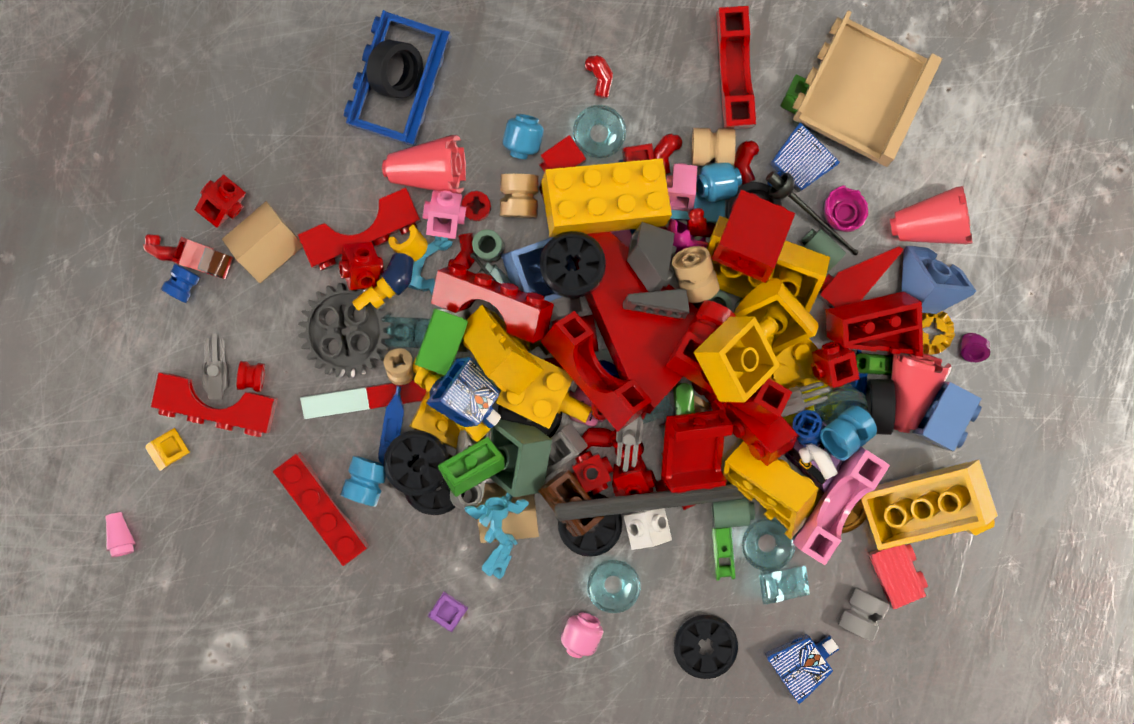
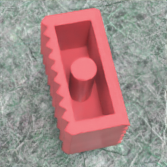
(898, 575)

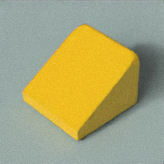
(167, 449)

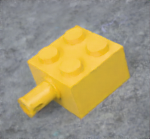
(738, 357)
(545, 397)

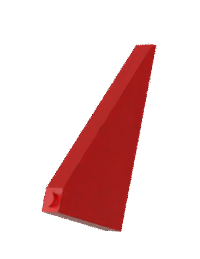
(635, 339)

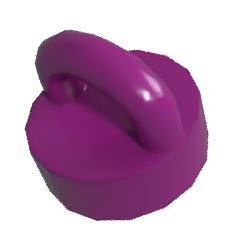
(975, 347)

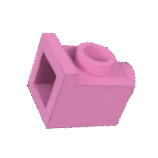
(682, 187)

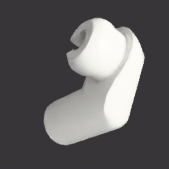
(821, 457)

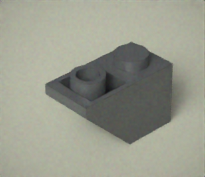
(651, 255)

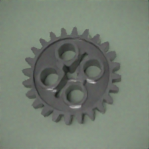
(320, 333)

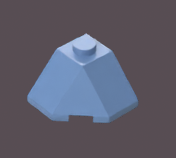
(933, 280)

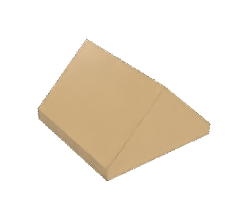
(262, 242)
(519, 525)

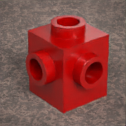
(221, 195)
(360, 265)
(834, 365)
(602, 465)
(634, 481)

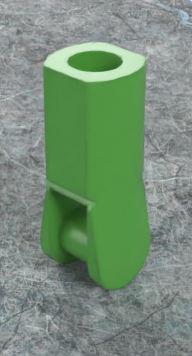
(874, 364)
(684, 399)
(722, 549)

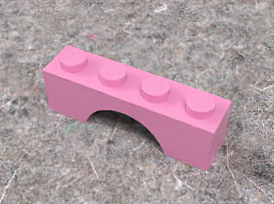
(824, 526)

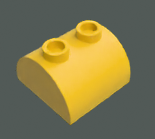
(778, 302)

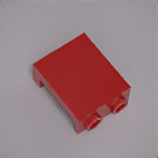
(753, 236)
(694, 451)

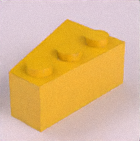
(499, 353)
(774, 486)

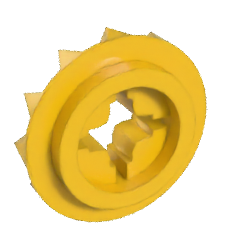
(941, 341)

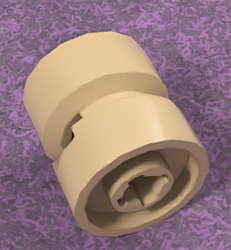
(713, 147)
(519, 195)
(696, 273)

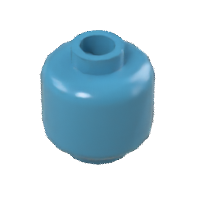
(523, 136)
(718, 181)

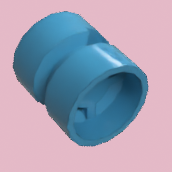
(848, 432)
(364, 481)

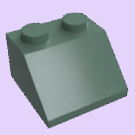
(525, 457)

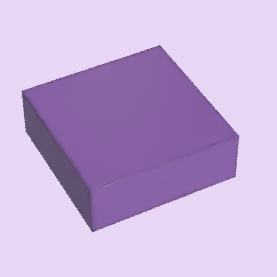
(448, 611)

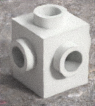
(647, 528)

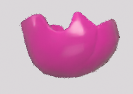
(845, 209)
(682, 236)

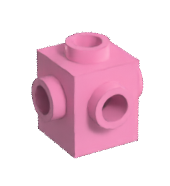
(444, 214)

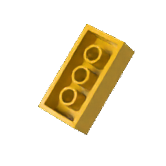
(606, 197)
(796, 268)
(929, 505)

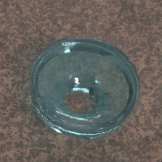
(603, 116)
(838, 401)
(778, 556)
(618, 601)

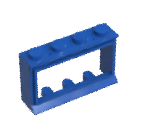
(426, 85)

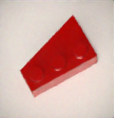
(878, 323)

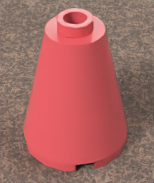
(429, 165)
(935, 220)
(916, 386)

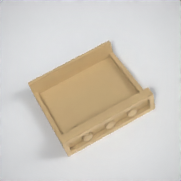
(865, 90)

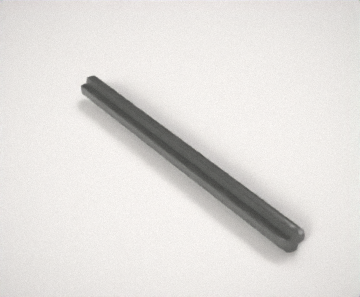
(644, 502)

